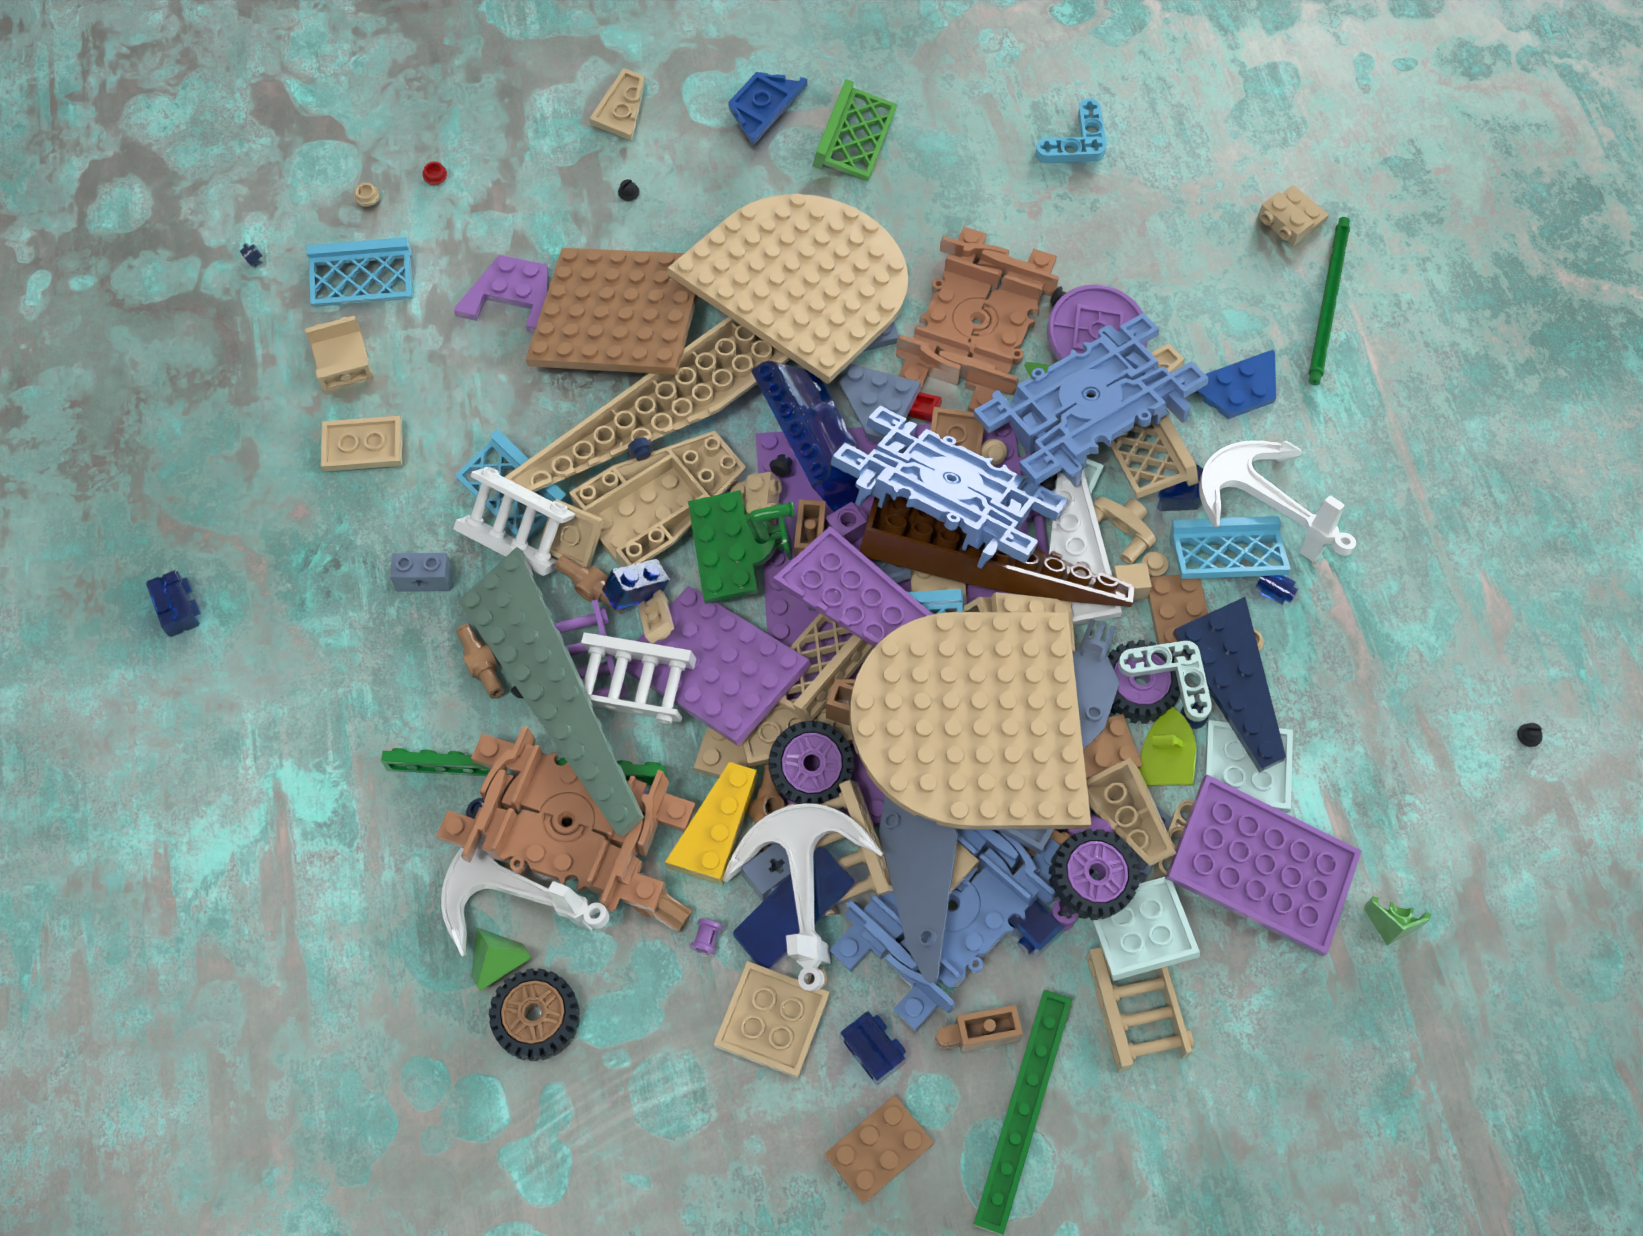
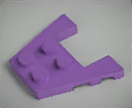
(511, 283)

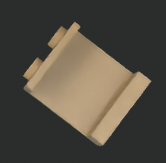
(339, 353)

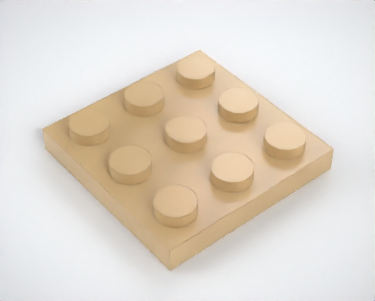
(771, 1020)

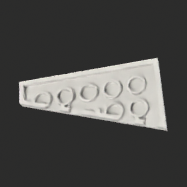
(1079, 540)

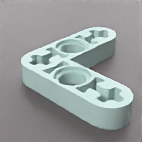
(1181, 666)

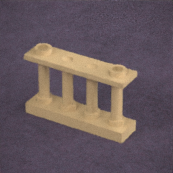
(879, 879)
(1117, 1023)

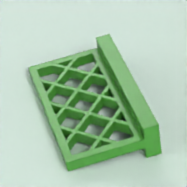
(834, 130)

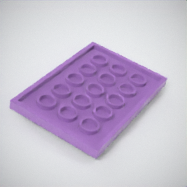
(736, 669)
(1264, 865)

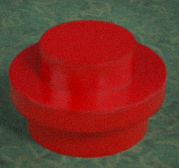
(434, 173)

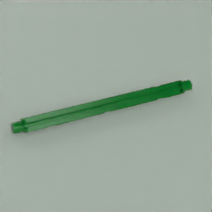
(1329, 301)

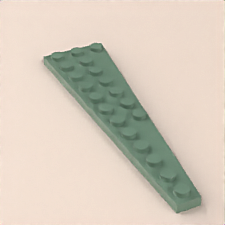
(522, 636)

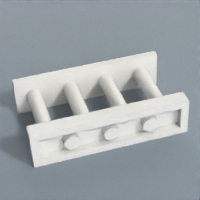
(496, 537)
(651, 655)

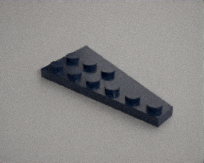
(1237, 679)

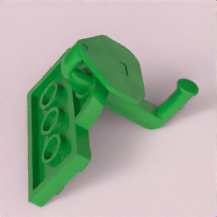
(735, 543)

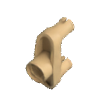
(1128, 520)

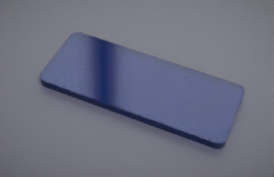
(766, 928)

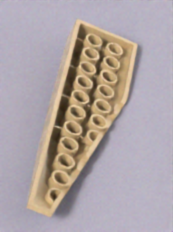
(709, 378)

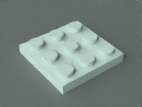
(1231, 764)
(1147, 932)

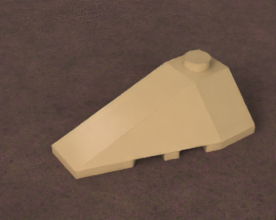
(1127, 805)

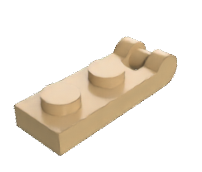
(656, 617)

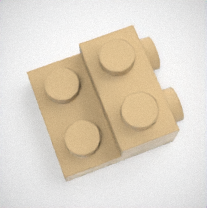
(1292, 215)
(759, 492)

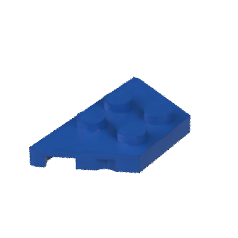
(763, 102)
(1242, 385)

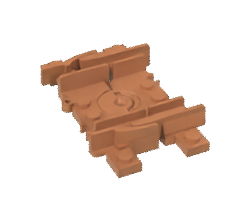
(959, 299)
(543, 841)

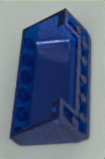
(811, 427)

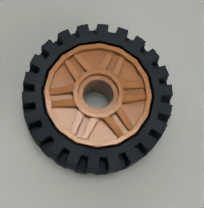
(545, 1035)

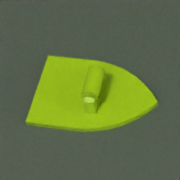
(1169, 752)

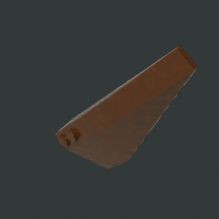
(924, 544)

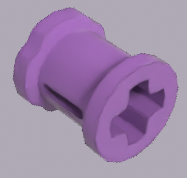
(1066, 923)
(706, 936)

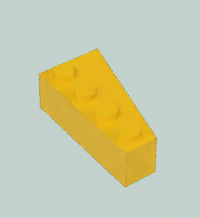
(716, 827)

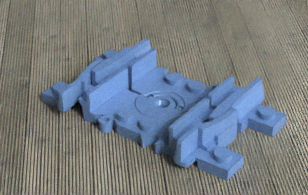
(1125, 389)
(949, 485)
(969, 929)

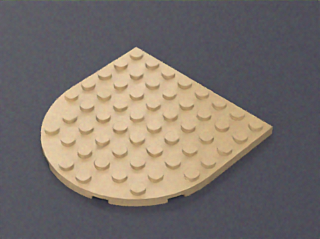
(801, 277)
(975, 721)

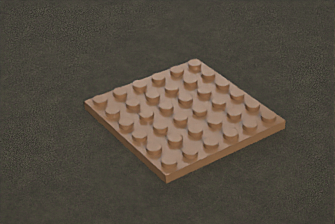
(613, 313)

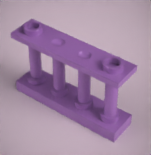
(601, 619)

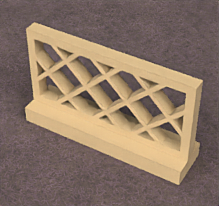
(1170, 444)
(848, 658)

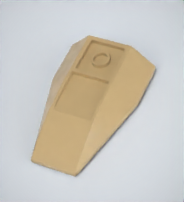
(649, 498)

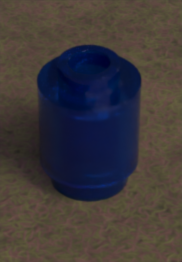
(1277, 588)

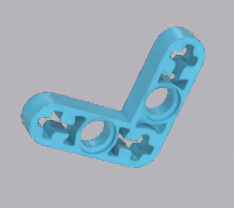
(1086, 140)

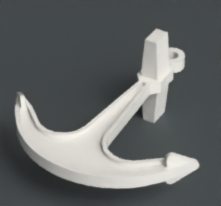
(1233, 468)
(798, 831)
(485, 873)

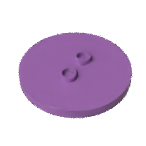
(1083, 313)

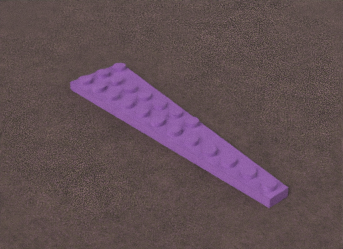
(848, 588)

